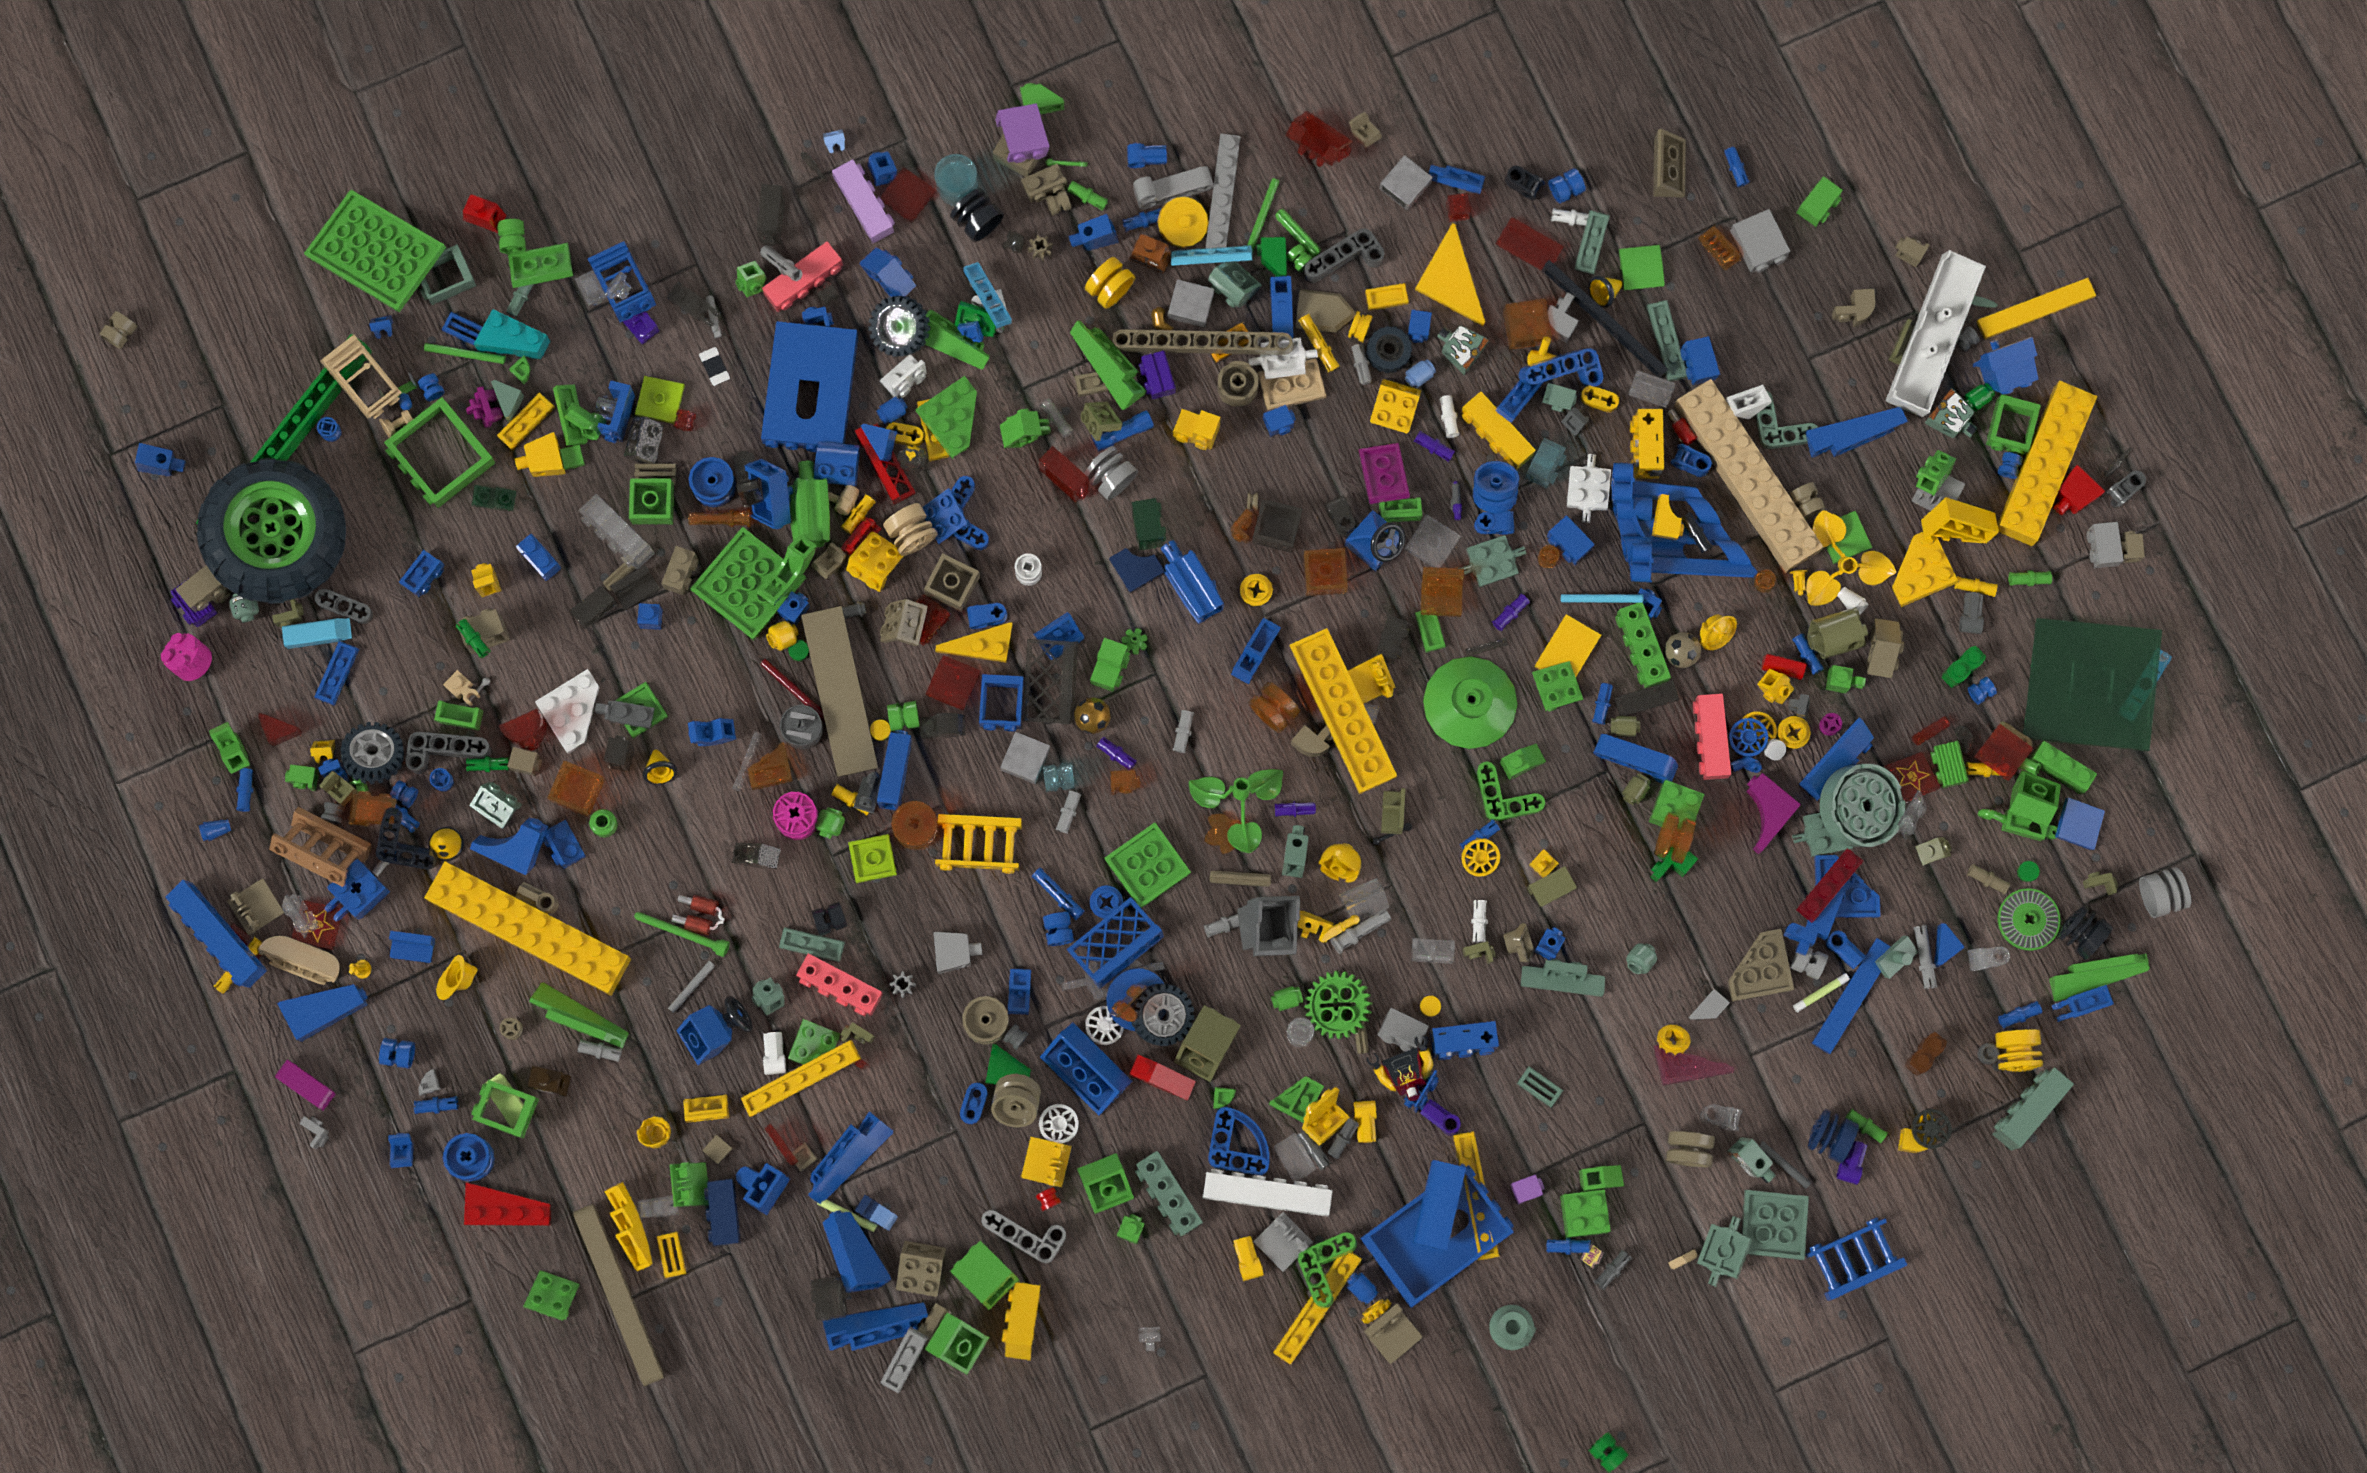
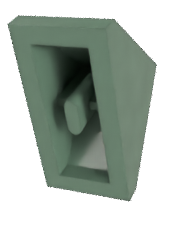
(509, 399)

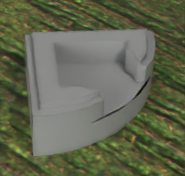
(429, 1083)

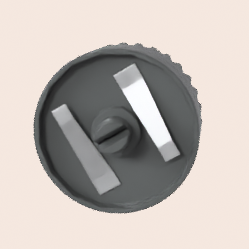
(801, 727)

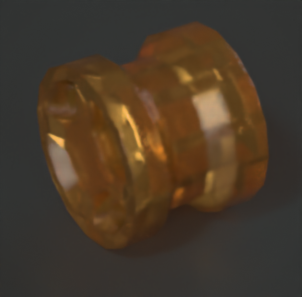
(1549, 552)
(1766, 577)

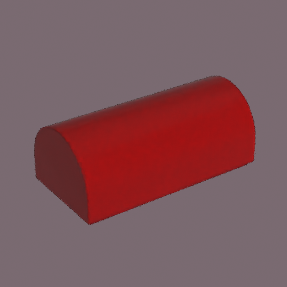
(1783, 665)

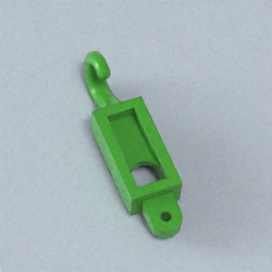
(2018, 825)

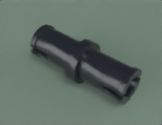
(1696, 532)

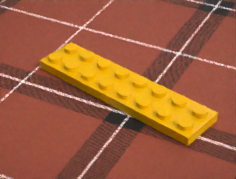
(1343, 711)

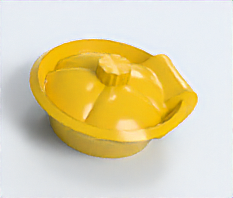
(1717, 631)

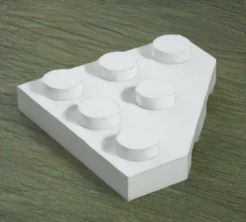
(571, 710)

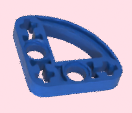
(1216, 1147)

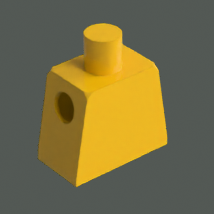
(542, 457)

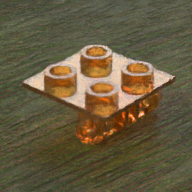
(1122, 1008)

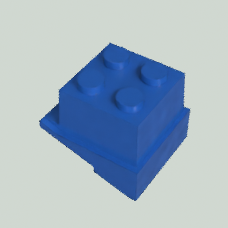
(2009, 365)

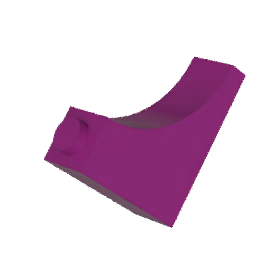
(1774, 808)

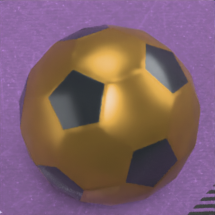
(1092, 715)

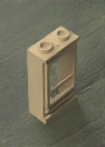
(343, 356)

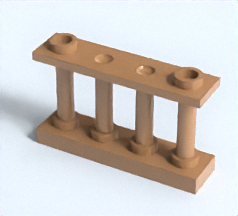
(326, 832)

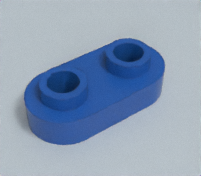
(974, 1104)

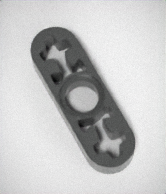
(347, 614)

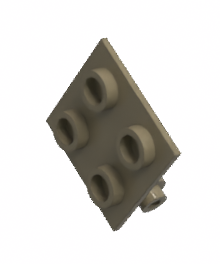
(255, 906)

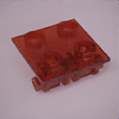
(935, 617)
(2004, 752)

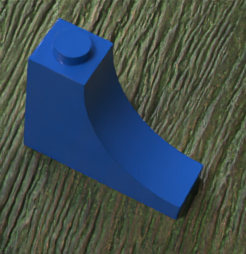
(517, 851)

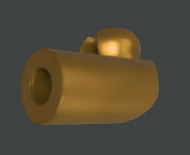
(1158, 319)

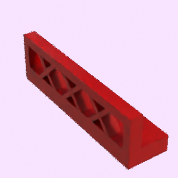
(882, 472)

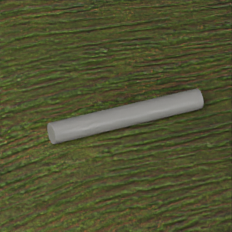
(691, 987)

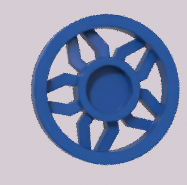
(1748, 737)

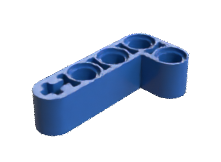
(1559, 369)
(1636, 757)

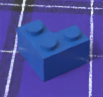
(888, 272)

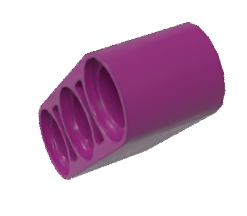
(305, 1085)

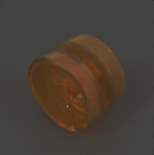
(1274, 707)
(912, 813)
(1678, 838)

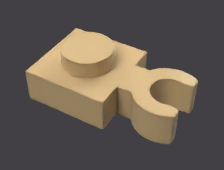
(460, 687)

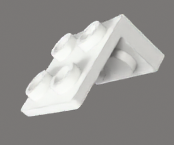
(904, 376)

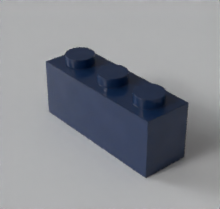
(722, 1213)

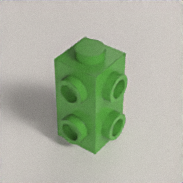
(1935, 472)

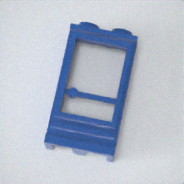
(633, 305)

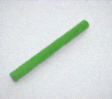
(1263, 213)
(464, 353)

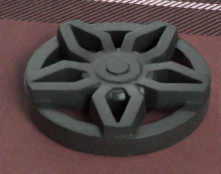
(1931, 1128)

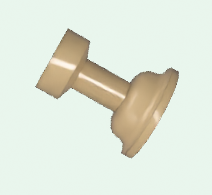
(389, 427)

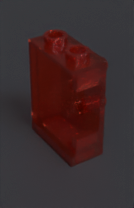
(1319, 139)

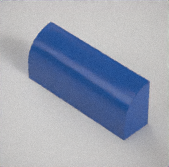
(1439, 1205)

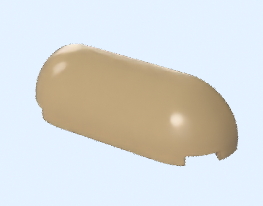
(300, 959)

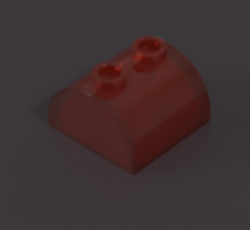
(526, 730)

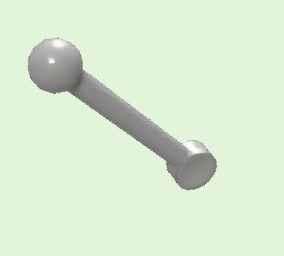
(486, 681)

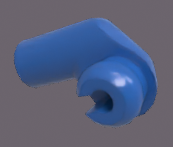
(1747, 763)

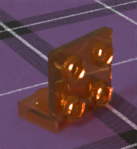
(1441, 591)

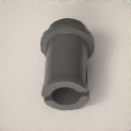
(854, 610)

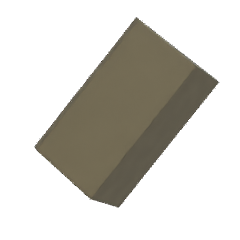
(1669, 165)

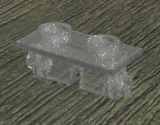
(302, 922)

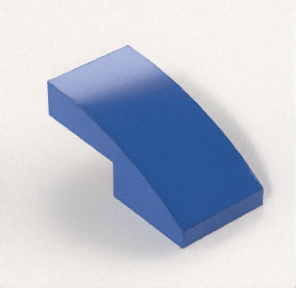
(1019, 991)

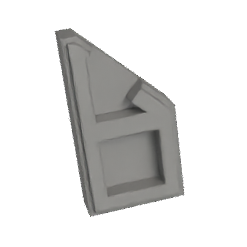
(1710, 1007)

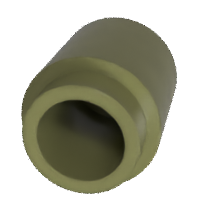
(1625, 726)
(1636, 789)

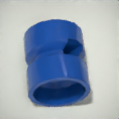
(1568, 185)
(1058, 929)
(404, 1053)

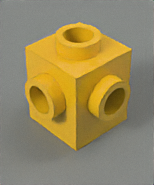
(1775, 686)

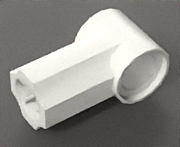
(774, 1060)

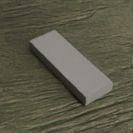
(904, 1360)

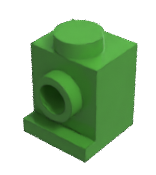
(302, 776)

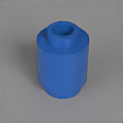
(892, 410)
(1362, 1287)

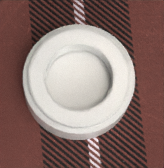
(1775, 749)

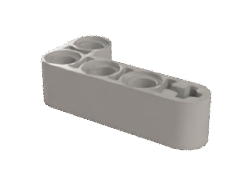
(1163, 190)
(1021, 1233)

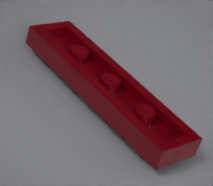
(1829, 885)

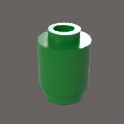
(1979, 396)

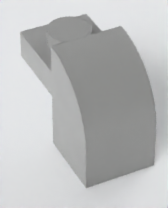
(1561, 323)

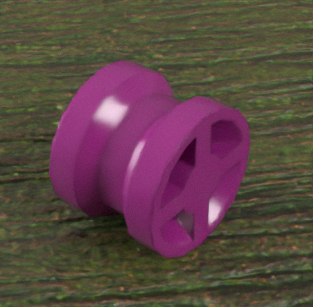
(1834, 721)

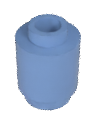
(1420, 373)

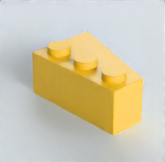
(1959, 521)
(1021, 1320)

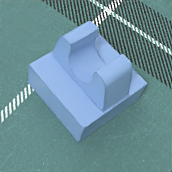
(832, 138)

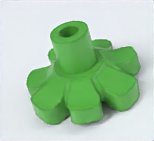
(1138, 643)

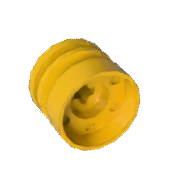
(2019, 1050)

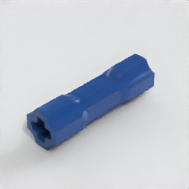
(1137, 424)

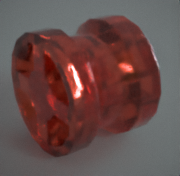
(684, 420)

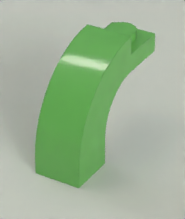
(790, 570)

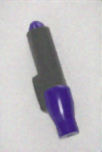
(1456, 505)

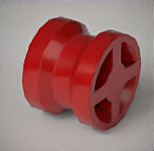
(1048, 1199)

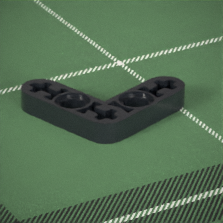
(392, 845)

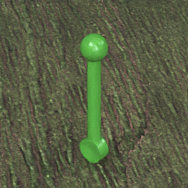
(1049, 162)

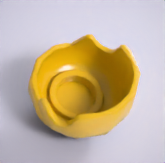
(654, 1132)

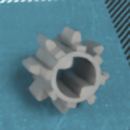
(897, 988)

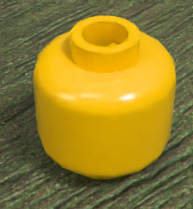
(782, 635)

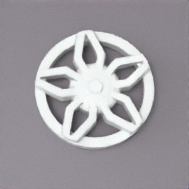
(1058, 1123)

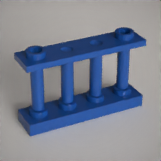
(1854, 1280)

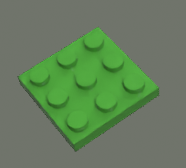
(1147, 865)

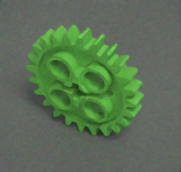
(1338, 1024)

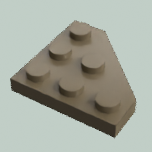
(1762, 969)

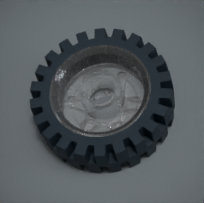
(885, 329)

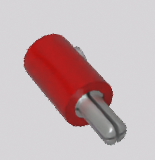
(1682, 429)

